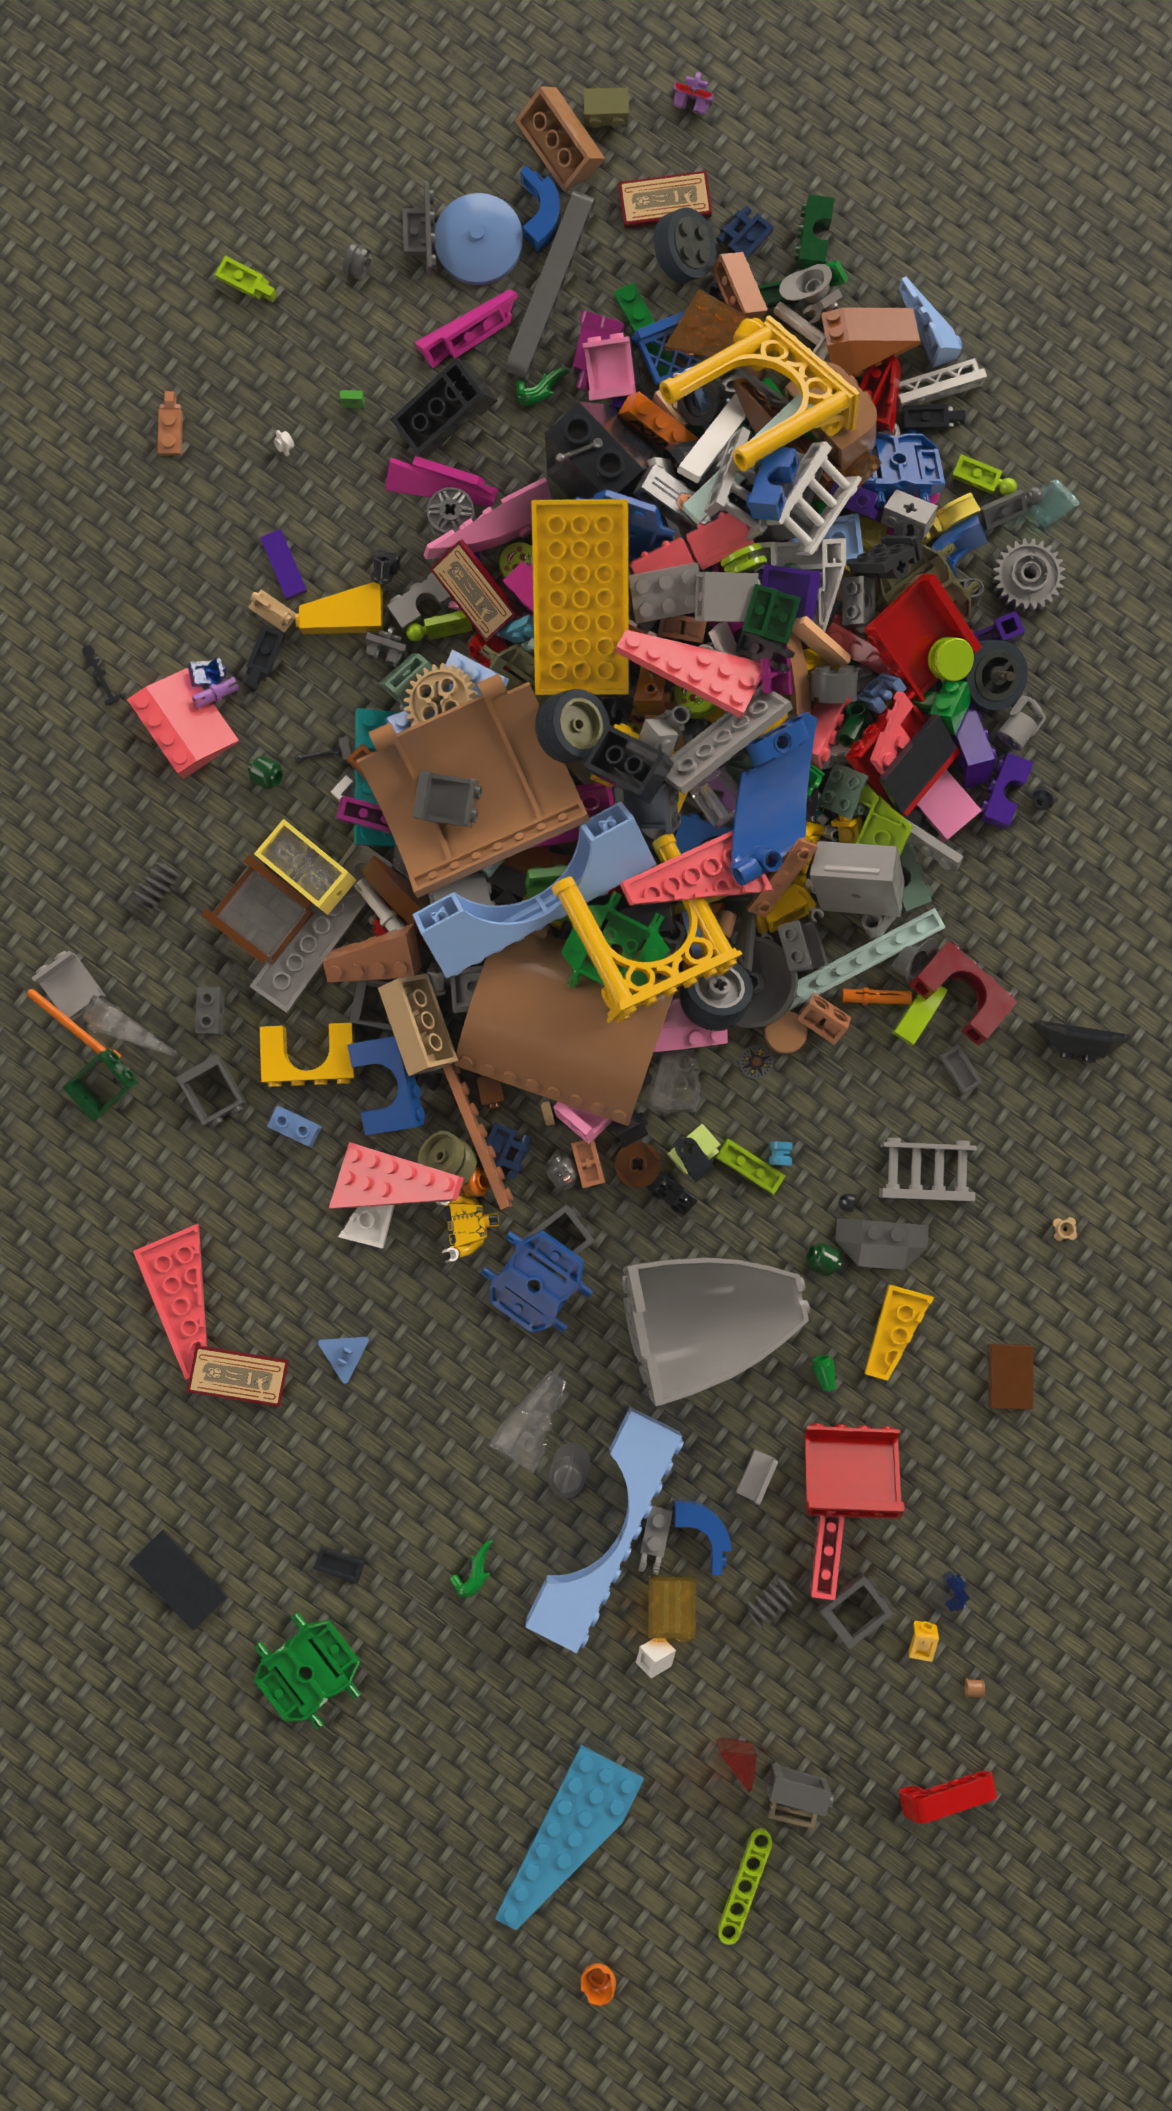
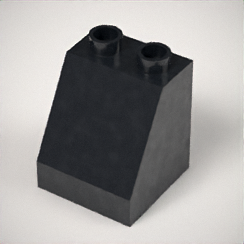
(612, 467)

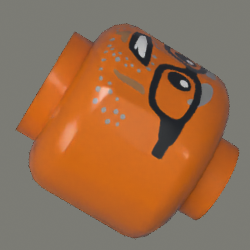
(477, 1185)

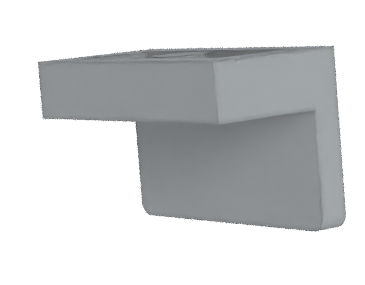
(757, 1476)

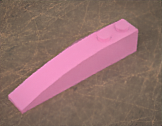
(494, 526)
(681, 1033)

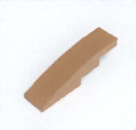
(799, 677)

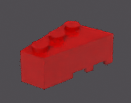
(883, 387)

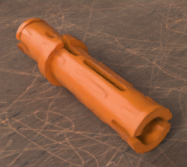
(876, 996)

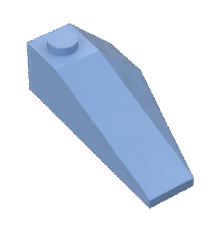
(934, 332)

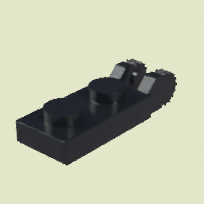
(759, 648)

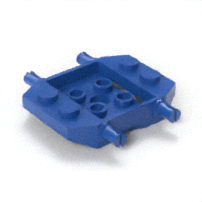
(917, 474)
(643, 524)
(539, 1307)

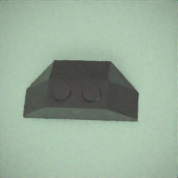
(881, 1243)

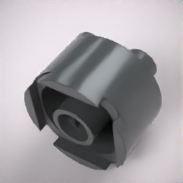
(833, 684)

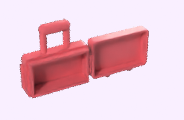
(705, 545)

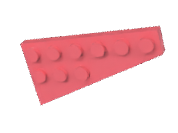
(710, 674)
(692, 875)
(385, 1180)
(176, 1285)

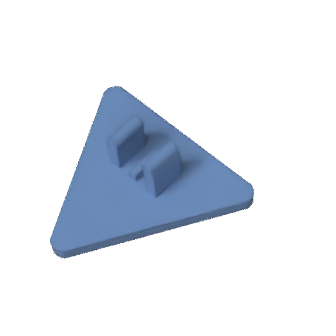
(344, 1354)

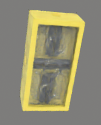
(305, 866)

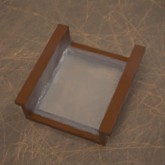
(261, 913)

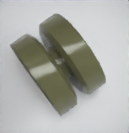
(448, 1154)

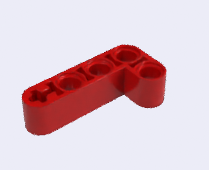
(947, 1798)

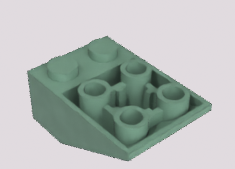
(399, 679)

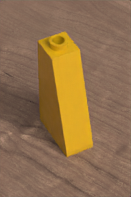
(345, 612)

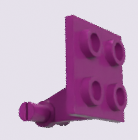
(774, 679)

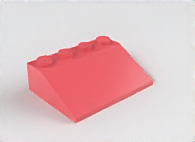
(182, 731)

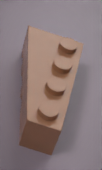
(376, 958)

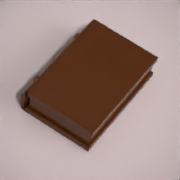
(1010, 1376)

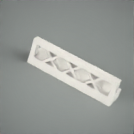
(941, 389)

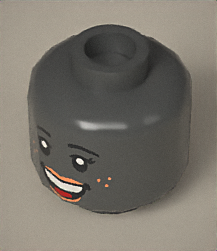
(562, 1172)

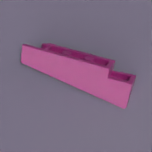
(468, 329)
(428, 477)

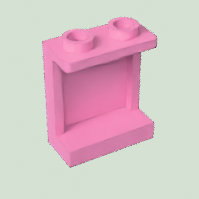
(609, 367)
(947, 806)
(583, 1123)

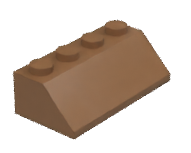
(559, 138)

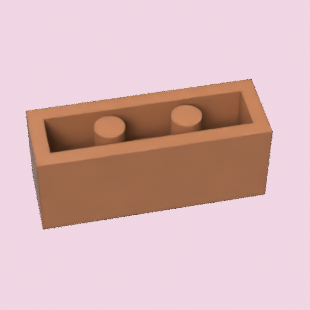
(739, 285)

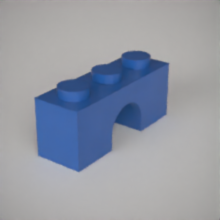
(767, 498)

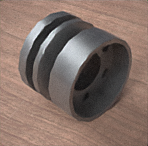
(448, 500)

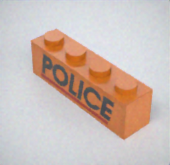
(653, 421)

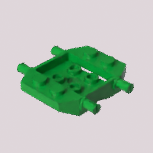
(621, 931)
(280, 1675)

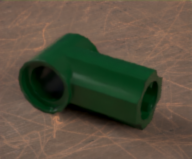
(854, 723)

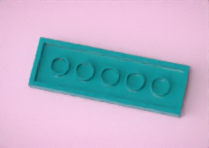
(366, 721)

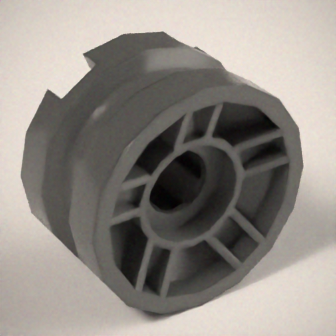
(357, 261)

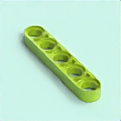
(738, 1896)

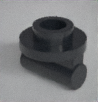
(1044, 798)

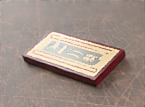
(652, 198)
(474, 590)
(237, 1375)

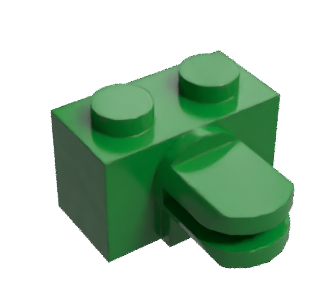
(949, 704)

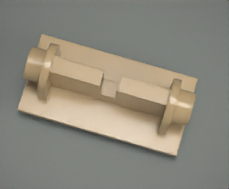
(272, 610)

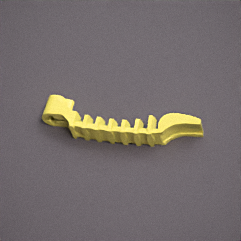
(946, 518)

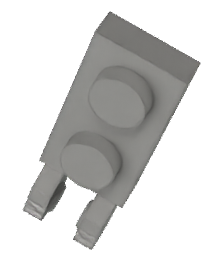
(655, 1537)

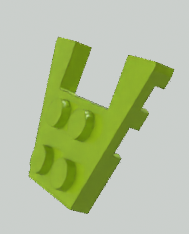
(883, 824)

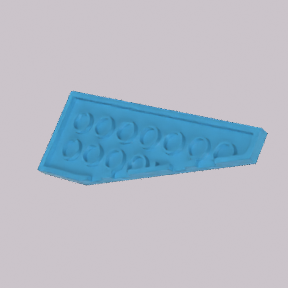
(580, 1819)

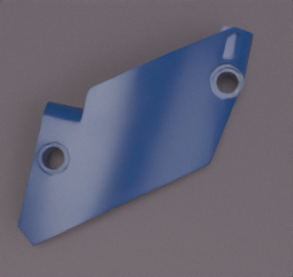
(772, 798)

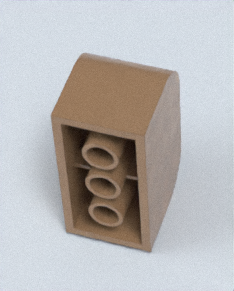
(846, 444)

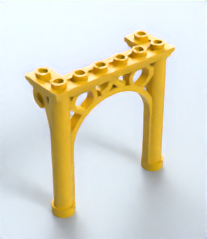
(772, 349)
(618, 989)

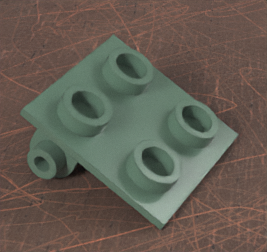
(844, 791)

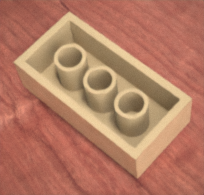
(417, 1024)

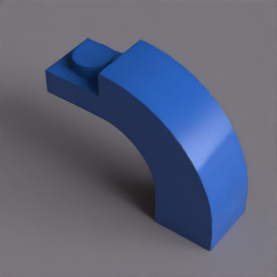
(544, 224)
(965, 537)
(698, 1516)

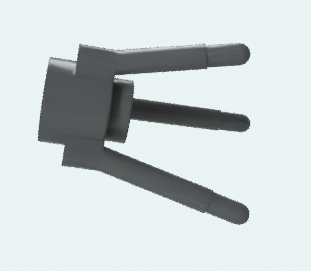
(677, 718)

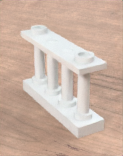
(808, 466)

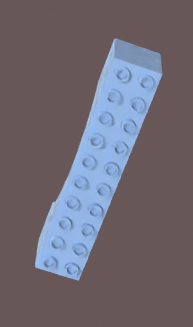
(466, 932)
(572, 1600)

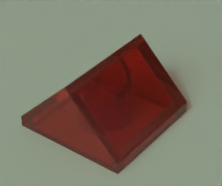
(740, 1757)

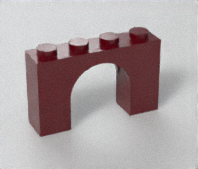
(992, 999)

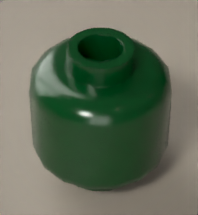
(265, 772)
(823, 1259)

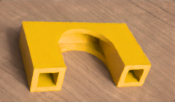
(278, 1068)

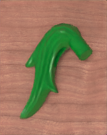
(533, 395)
(477, 1575)

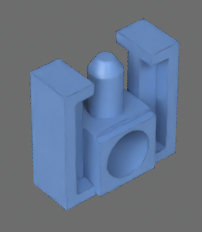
(879, 691)

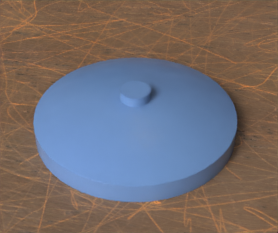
(478, 239)

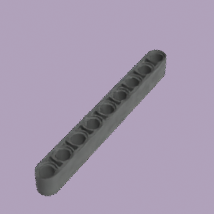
(550, 285)

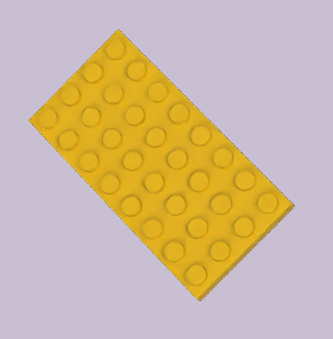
(580, 595)

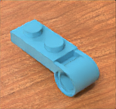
(518, 630)

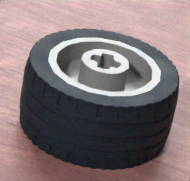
(718, 1001)

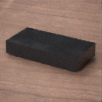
(339, 1564)

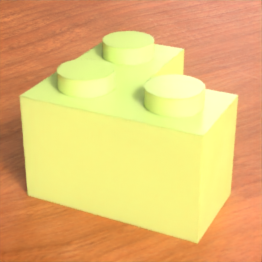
(704, 1139)

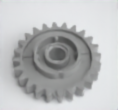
(1031, 559)

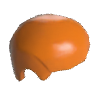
(598, 1984)

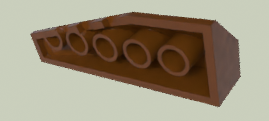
(761, 413)
(396, 892)

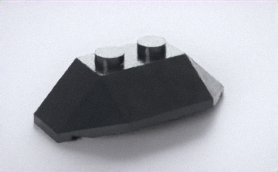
(1079, 1041)

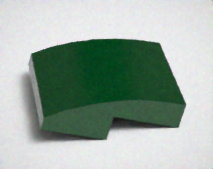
(771, 614)

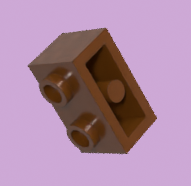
(652, 693)

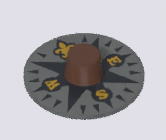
(756, 1062)

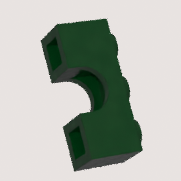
(817, 215)

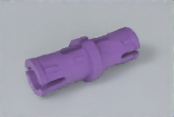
(215, 692)

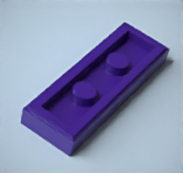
(283, 564)

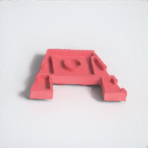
(894, 737)

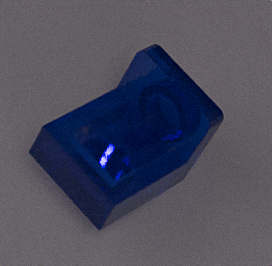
(206, 672)
(956, 1584)

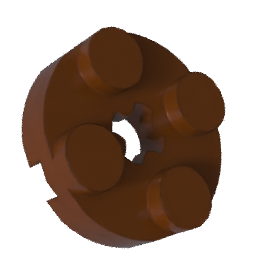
(635, 1177)

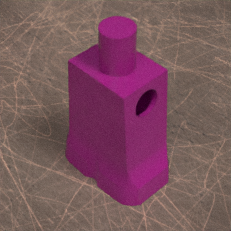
(592, 326)

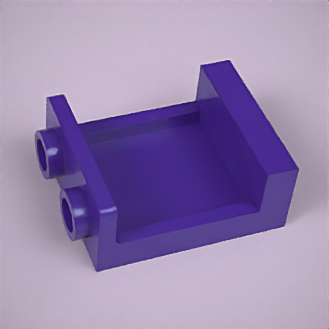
(863, 503)
(796, 583)

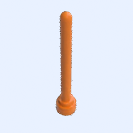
(66, 1022)

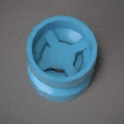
(780, 1153)

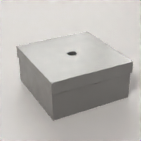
(858, 878)

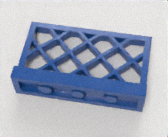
(652, 334)

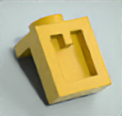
(848, 828)
(924, 1641)

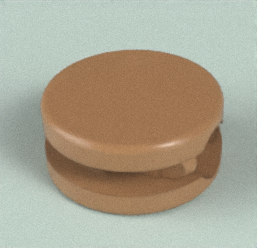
(785, 1034)

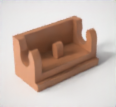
(588, 1163)

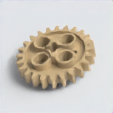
(422, 707)

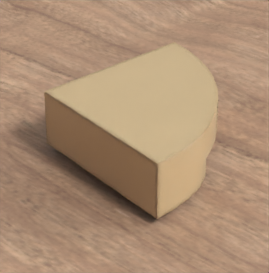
(547, 1113)

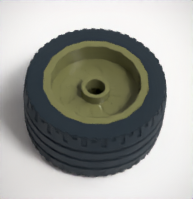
(570, 725)

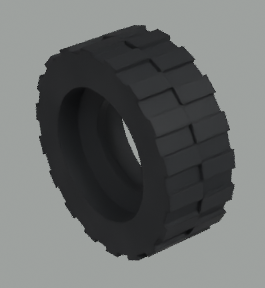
(700, 418)

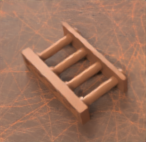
(782, 878)

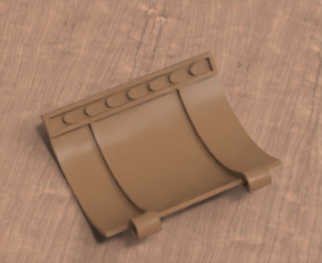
(484, 739)
(556, 1037)

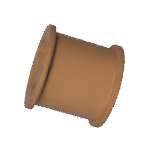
(974, 1688)

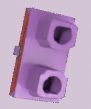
(683, 92)

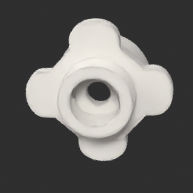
(283, 442)

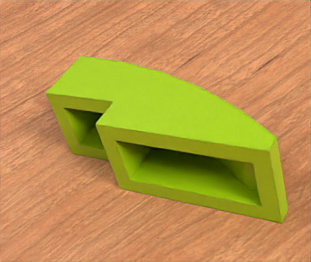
(918, 1016)

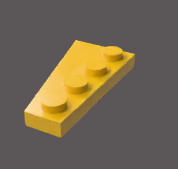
(895, 1328)

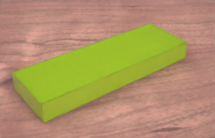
(750, 1166)

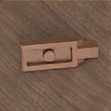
(170, 426)

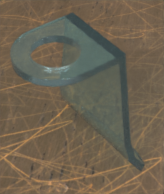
(1055, 503)

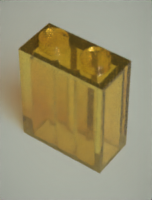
(671, 1608)

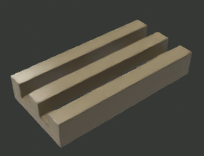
(792, 1820)

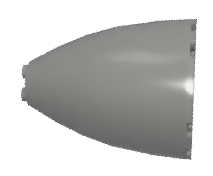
(707, 1320)

